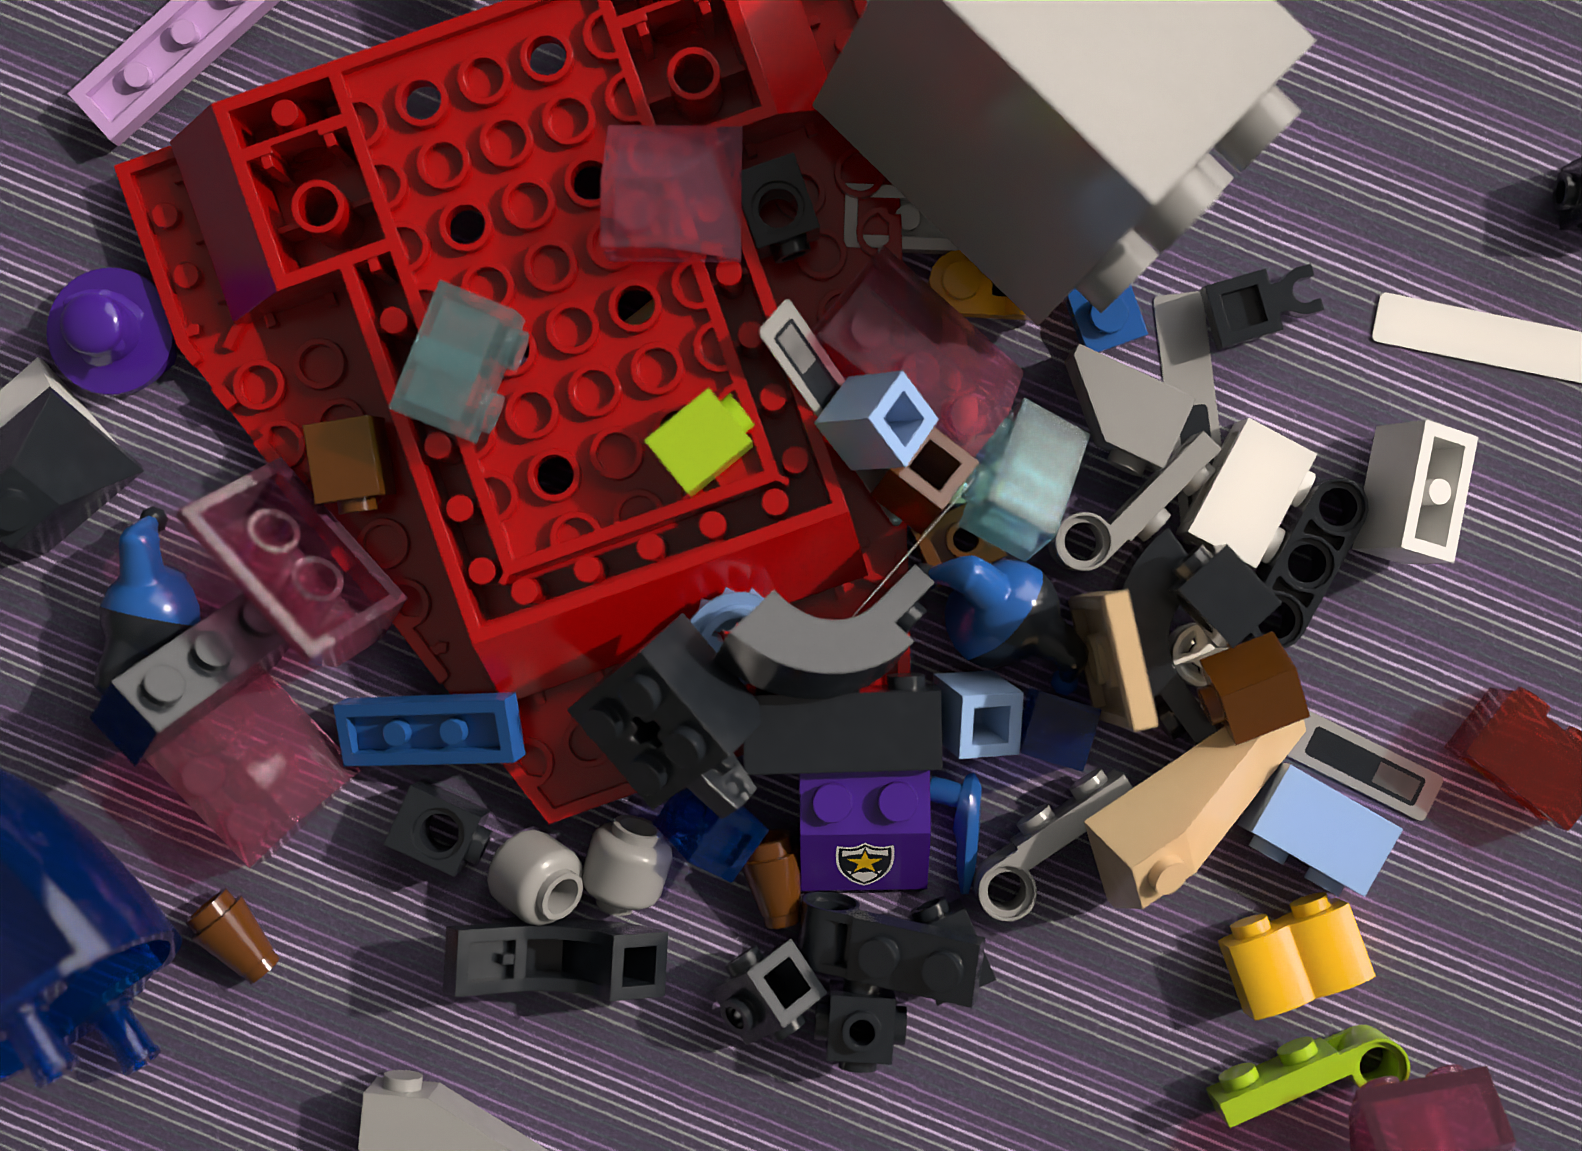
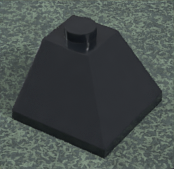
(55, 473)

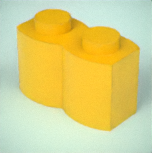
(1296, 956)

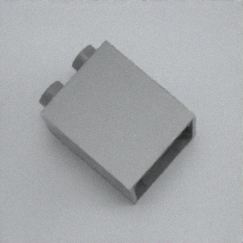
(1063, 125)

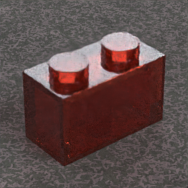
(1524, 754)

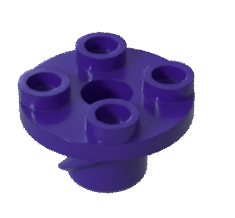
(110, 332)

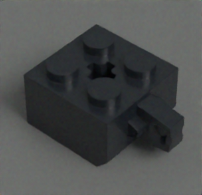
(674, 720)

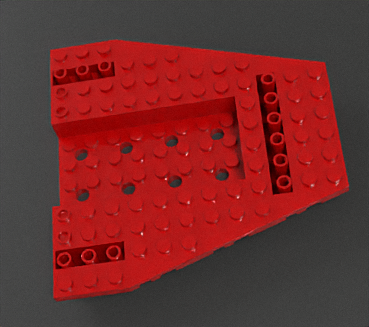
(308, 243)

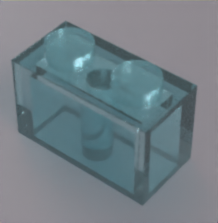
(460, 363)
(1024, 480)

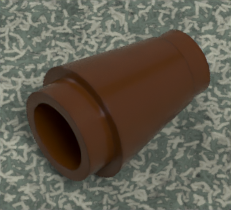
(775, 879)
(233, 935)

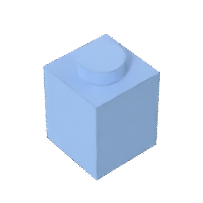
(877, 421)
(979, 714)

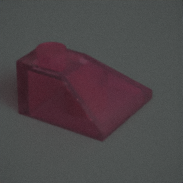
(672, 194)

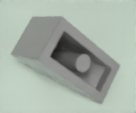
(1127, 410)

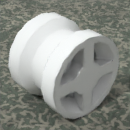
(1180, 641)

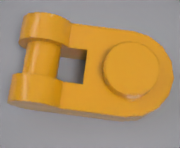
(970, 289)

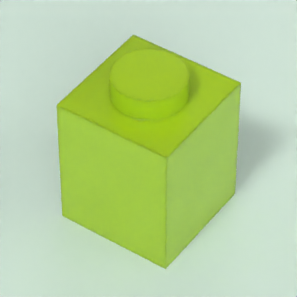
(702, 440)

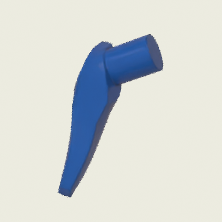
(966, 825)

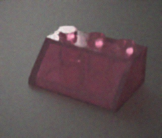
(900, 323)
(296, 564)
(255, 769)

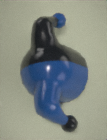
(145, 603)
(1007, 615)

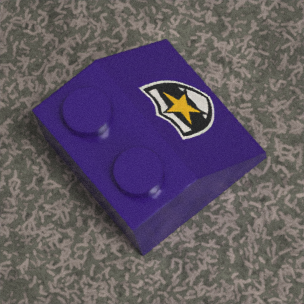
(865, 830)

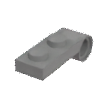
(1144, 511)
(1042, 835)

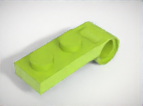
(1301, 1069)

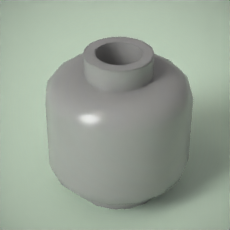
(626, 865)
(535, 877)

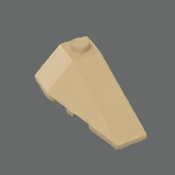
(1178, 815)

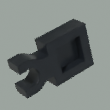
(1252, 307)

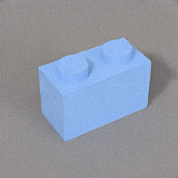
(1320, 828)

